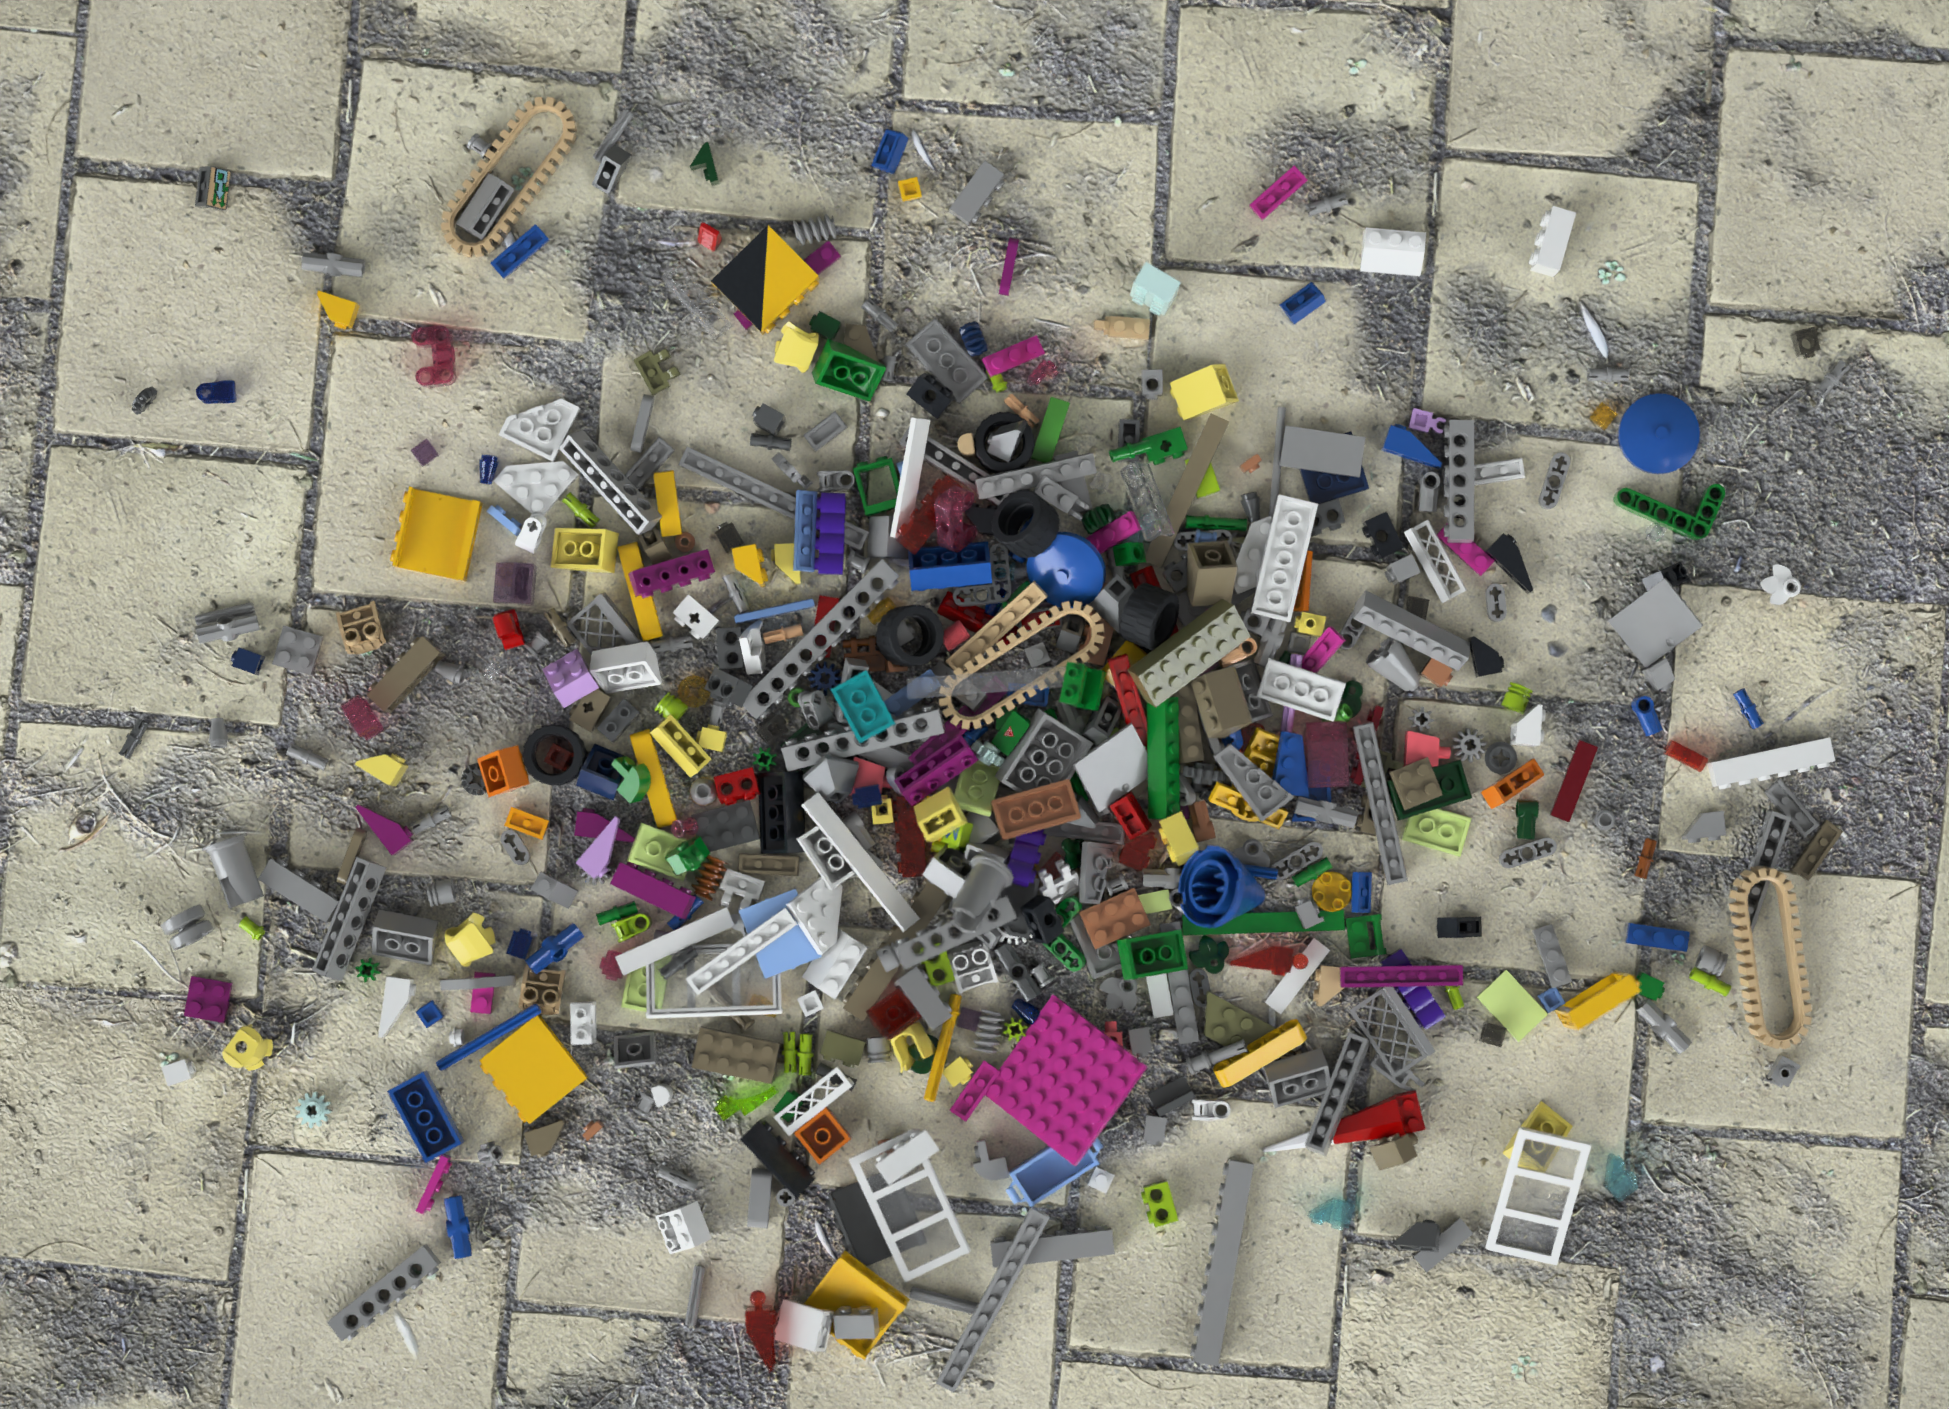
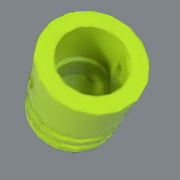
(1516, 698)
(671, 706)

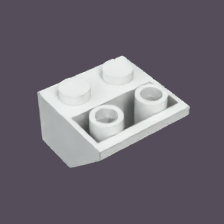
(1527, 728)
(683, 1227)

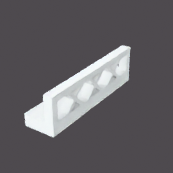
(1428, 565)
(817, 1107)

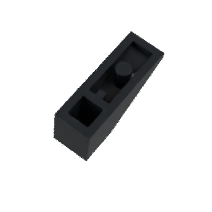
(1509, 559)

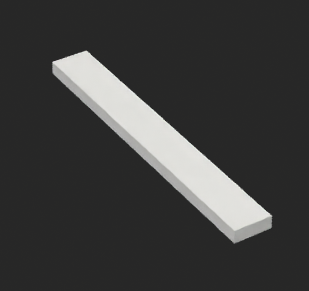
(860, 862)

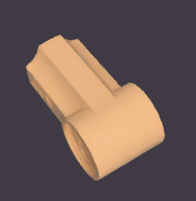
(1238, 654)

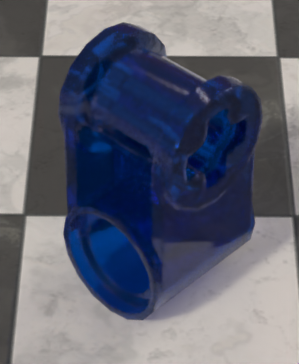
(220, 392)

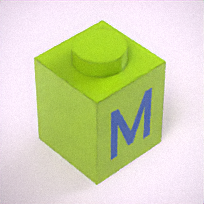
(958, 837)

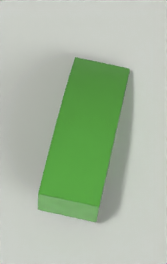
(1050, 430)

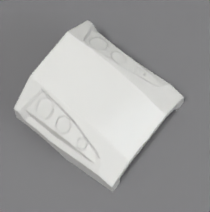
(972, 971)

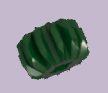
(1098, 518)

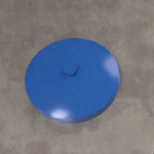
(1658, 433)
(1068, 570)

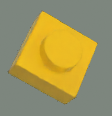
(909, 189)

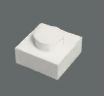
(810, 1003)
(1101, 1179)

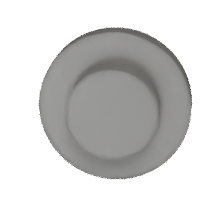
(1604, 819)

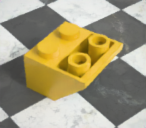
(748, 563)

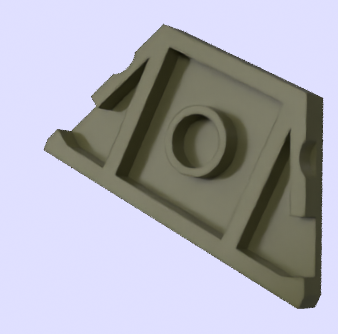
(1231, 1024)

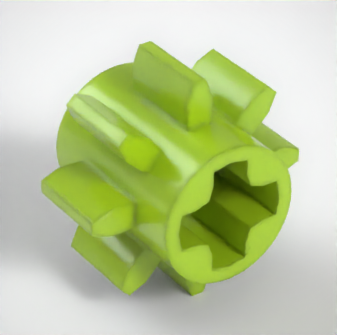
(1016, 1035)

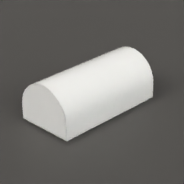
(662, 1094)

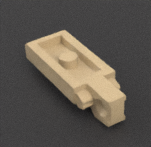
(1124, 327)

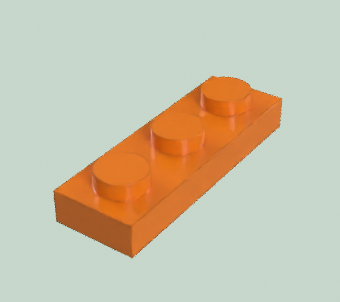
(1303, 593)

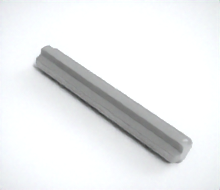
(943, 1300)

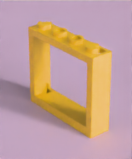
(1598, 1000)

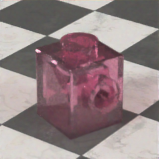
(610, 966)

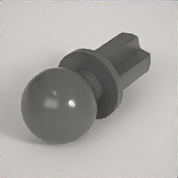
(1205, 792)

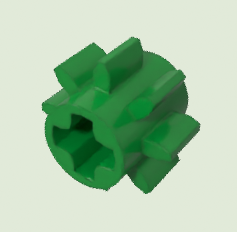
(759, 756)
(362, 968)

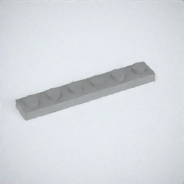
(1030, 476)
(1181, 998)

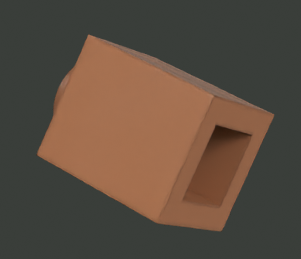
(1437, 672)

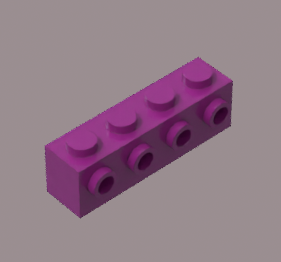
(671, 573)
(936, 770)
(653, 890)

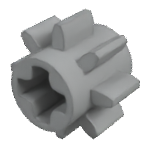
(1417, 723)
(490, 1154)

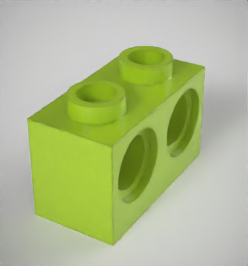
(941, 963)
(1165, 1202)

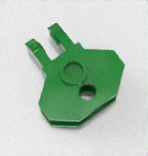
(688, 855)

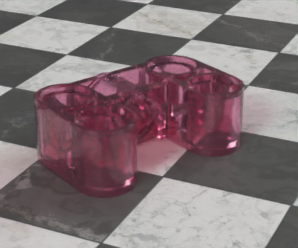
(442, 353)
(951, 530)
(362, 717)

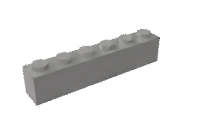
(953, 465)
(1412, 630)
(1061, 1245)

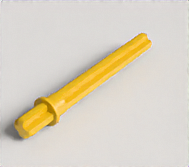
(942, 1049)

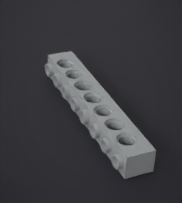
(796, 760)

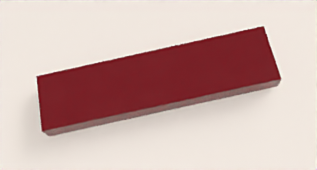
(1573, 781)

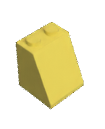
(1203, 391)

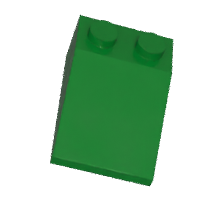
(847, 371)
(1152, 954)

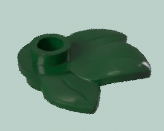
(1352, 700)
(1073, 852)
(1208, 952)
(921, 1065)

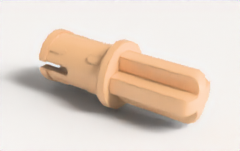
(1021, 410)
(783, 633)

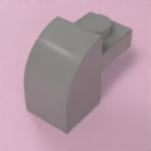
(988, 1168)

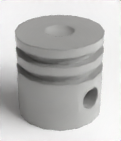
(441, 892)
(888, 956)
(1711, 960)
(878, 1049)

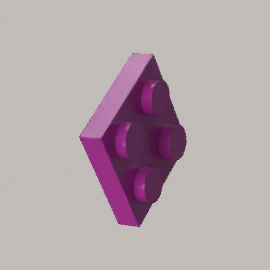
(208, 999)

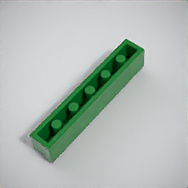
(1163, 759)

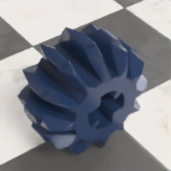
(973, 338)
(818, 677)

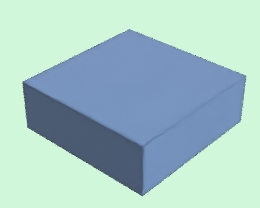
(1551, 999)

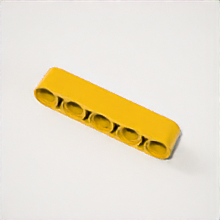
(644, 608)
(658, 792)
(1260, 1053)

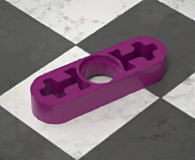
(1009, 266)

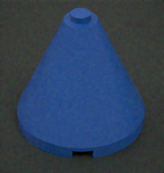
(1217, 888)

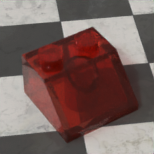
(893, 1014)

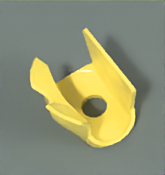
(796, 347)
(470, 940)
(901, 1046)
(256, 1049)

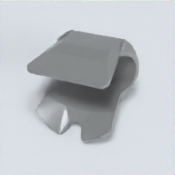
(984, 828)

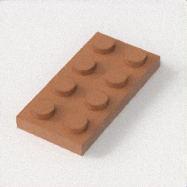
(1035, 809)

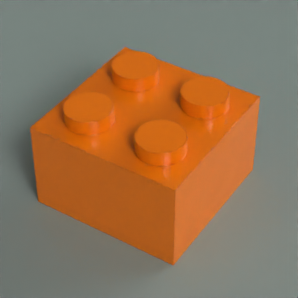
(503, 771)
(822, 1135)

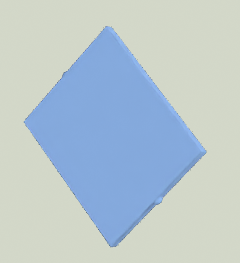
(787, 950)

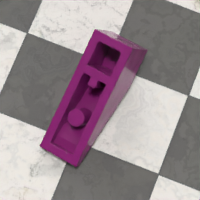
(591, 825)
(390, 833)

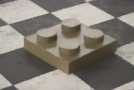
(1416, 783)

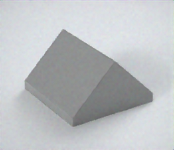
(881, 543)
(635, 1050)

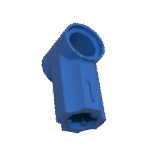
(1647, 717)

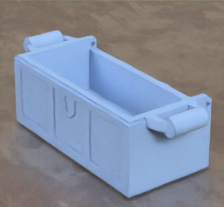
(1047, 1173)

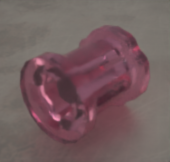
(684, 828)

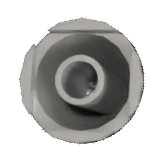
(1394, 664)

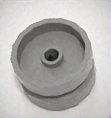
(187, 927)

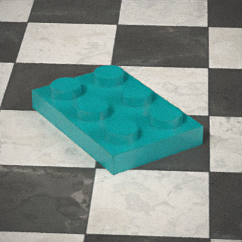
(863, 706)

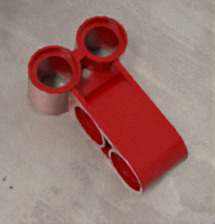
(508, 629)

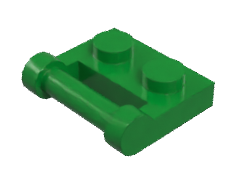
(1358, 936)

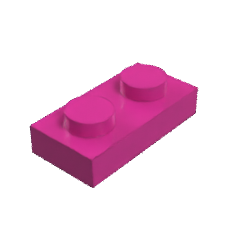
(483, 997)

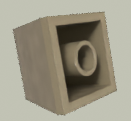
(1210, 572)

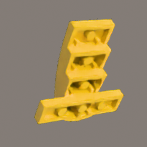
(1262, 753)

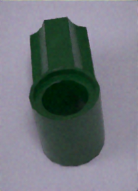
(1527, 812)

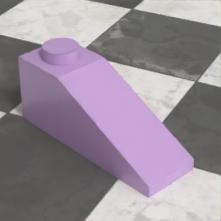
(599, 853)

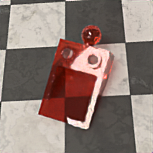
(1271, 958)
(760, 1328)

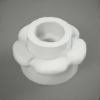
(457, 1037)

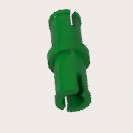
(1130, 450)
(1312, 872)
(616, 913)

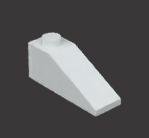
(396, 998)

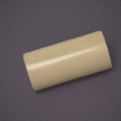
(966, 446)

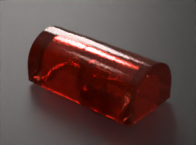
(1685, 756)

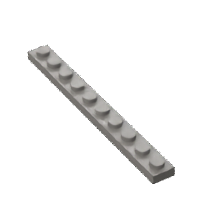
(757, 490)
(992, 1299)

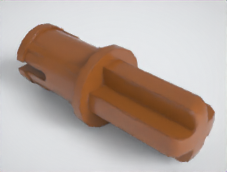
(1645, 858)

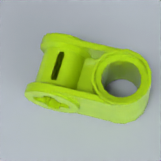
(628, 927)

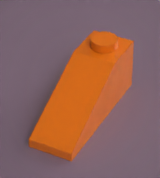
(1512, 783)

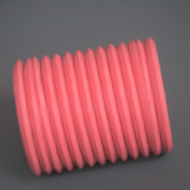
(955, 635)

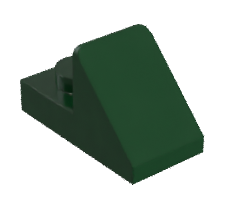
(705, 159)

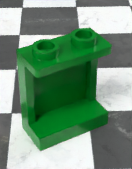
(1082, 686)

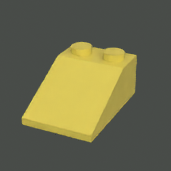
(584, 550)
(1543, 1120)

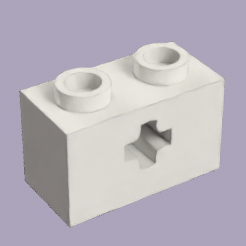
(707, 620)

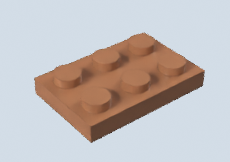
(1114, 918)

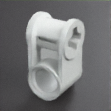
(530, 535)
(1208, 1109)

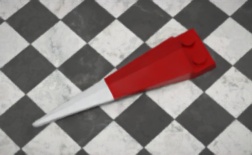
(1390, 1116)

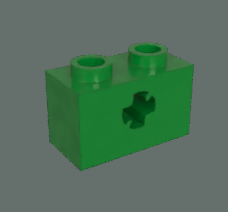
(1172, 437)

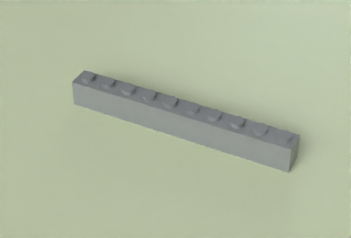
(1223, 1262)

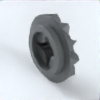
(144, 400)
(1507, 751)
(467, 777)

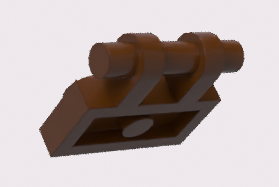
(873, 658)

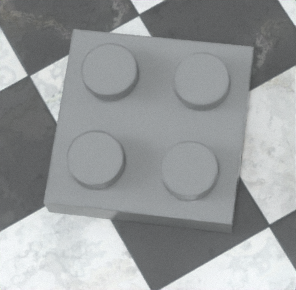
(297, 650)

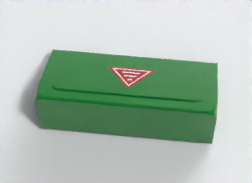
(1011, 732)

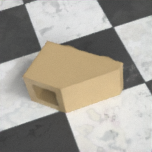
(1328, 984)

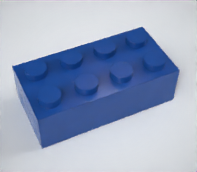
(943, 568)
(426, 1116)

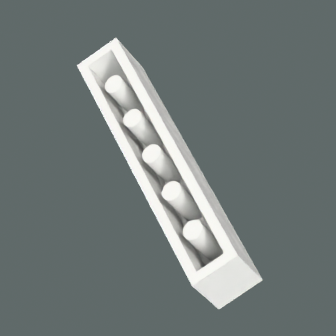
(1770, 762)

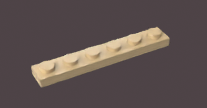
(998, 626)

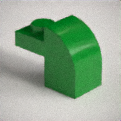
(636, 779)

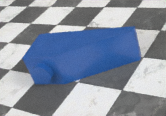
(1406, 445)

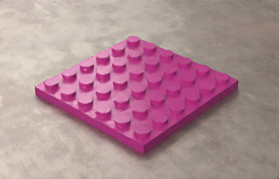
(1065, 1080)

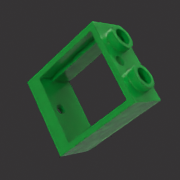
(863, 467)

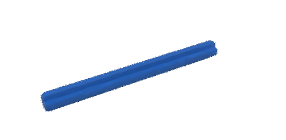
(488, 1037)

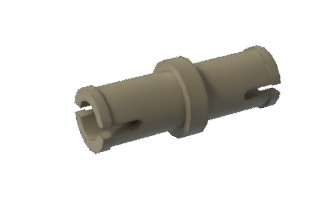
(560, 628)

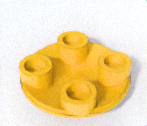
(1331, 891)

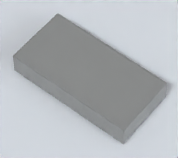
(825, 431)

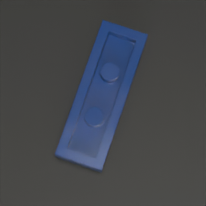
(519, 251)
(1657, 937)

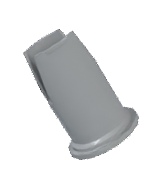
(235, 870)
(980, 892)

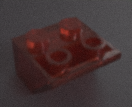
(1135, 851)

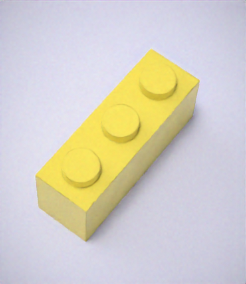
(680, 745)

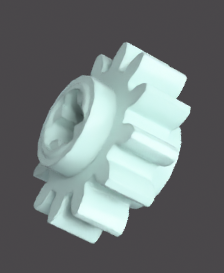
(987, 753)
(320, 1108)

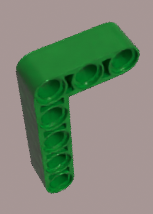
(1672, 513)

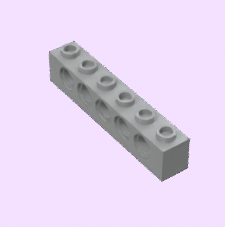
(1465, 430)
(610, 482)
(1765, 854)
(349, 919)
(908, 958)
(1337, 1094)
(340, 1322)

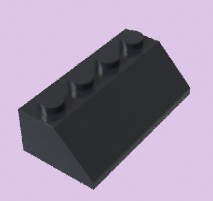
(781, 811)
(778, 1158)

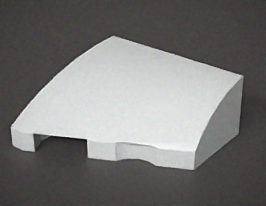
(753, 649)

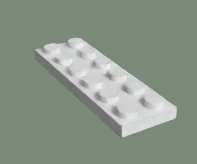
(1284, 558)

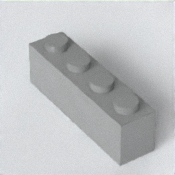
(299, 889)

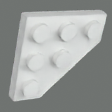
(541, 427)
(536, 484)
(1251, 555)
(818, 914)

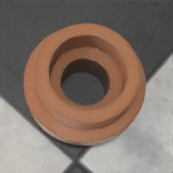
(687, 548)

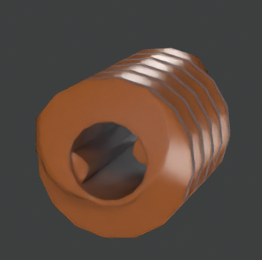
(709, 876)

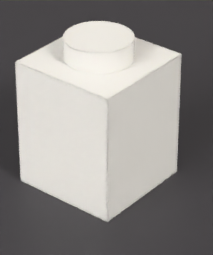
(179, 1071)

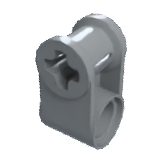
(834, 481)
(816, 710)

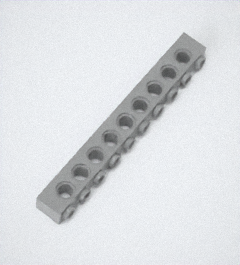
(880, 570)

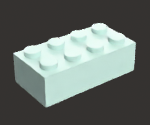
(1154, 289)

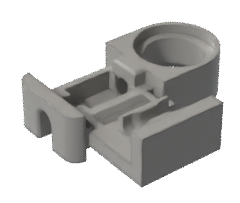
(790, 471)

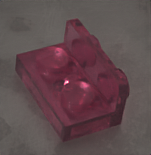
(1041, 371)

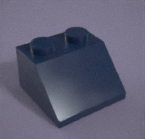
(598, 773)

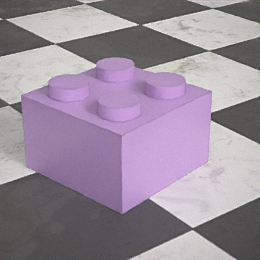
(570, 678)

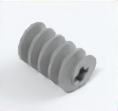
(816, 229)
(989, 1031)

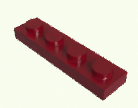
(1374, 715)

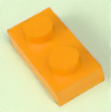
(527, 823)

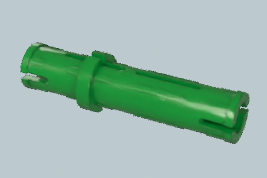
(1221, 523)

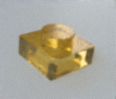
(1603, 416)

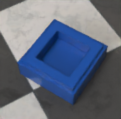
(429, 1014)

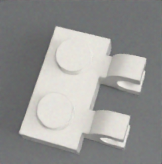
(741, 885)
(1061, 887)

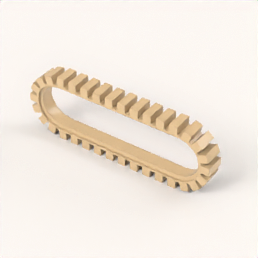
(567, 136)
(1024, 635)
(1793, 958)

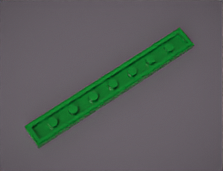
(1267, 923)

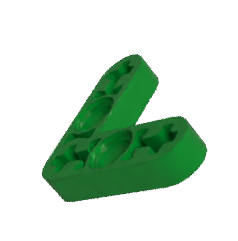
(1068, 962)

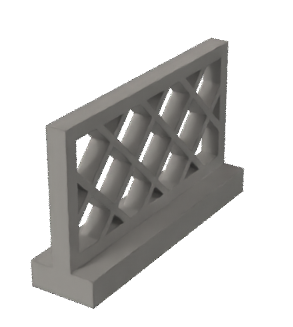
(613, 615)
(1406, 1020)

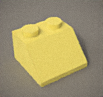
(385, 768)

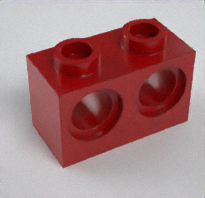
(736, 780)
(1130, 815)

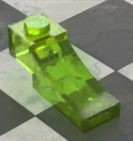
(729, 1105)

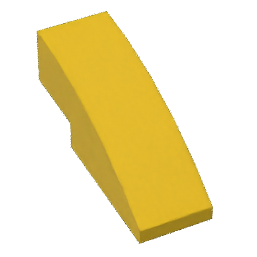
(668, 503)

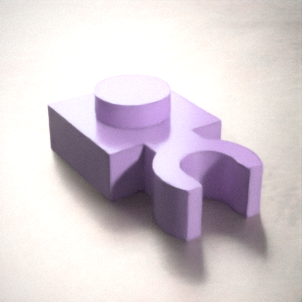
(1422, 421)

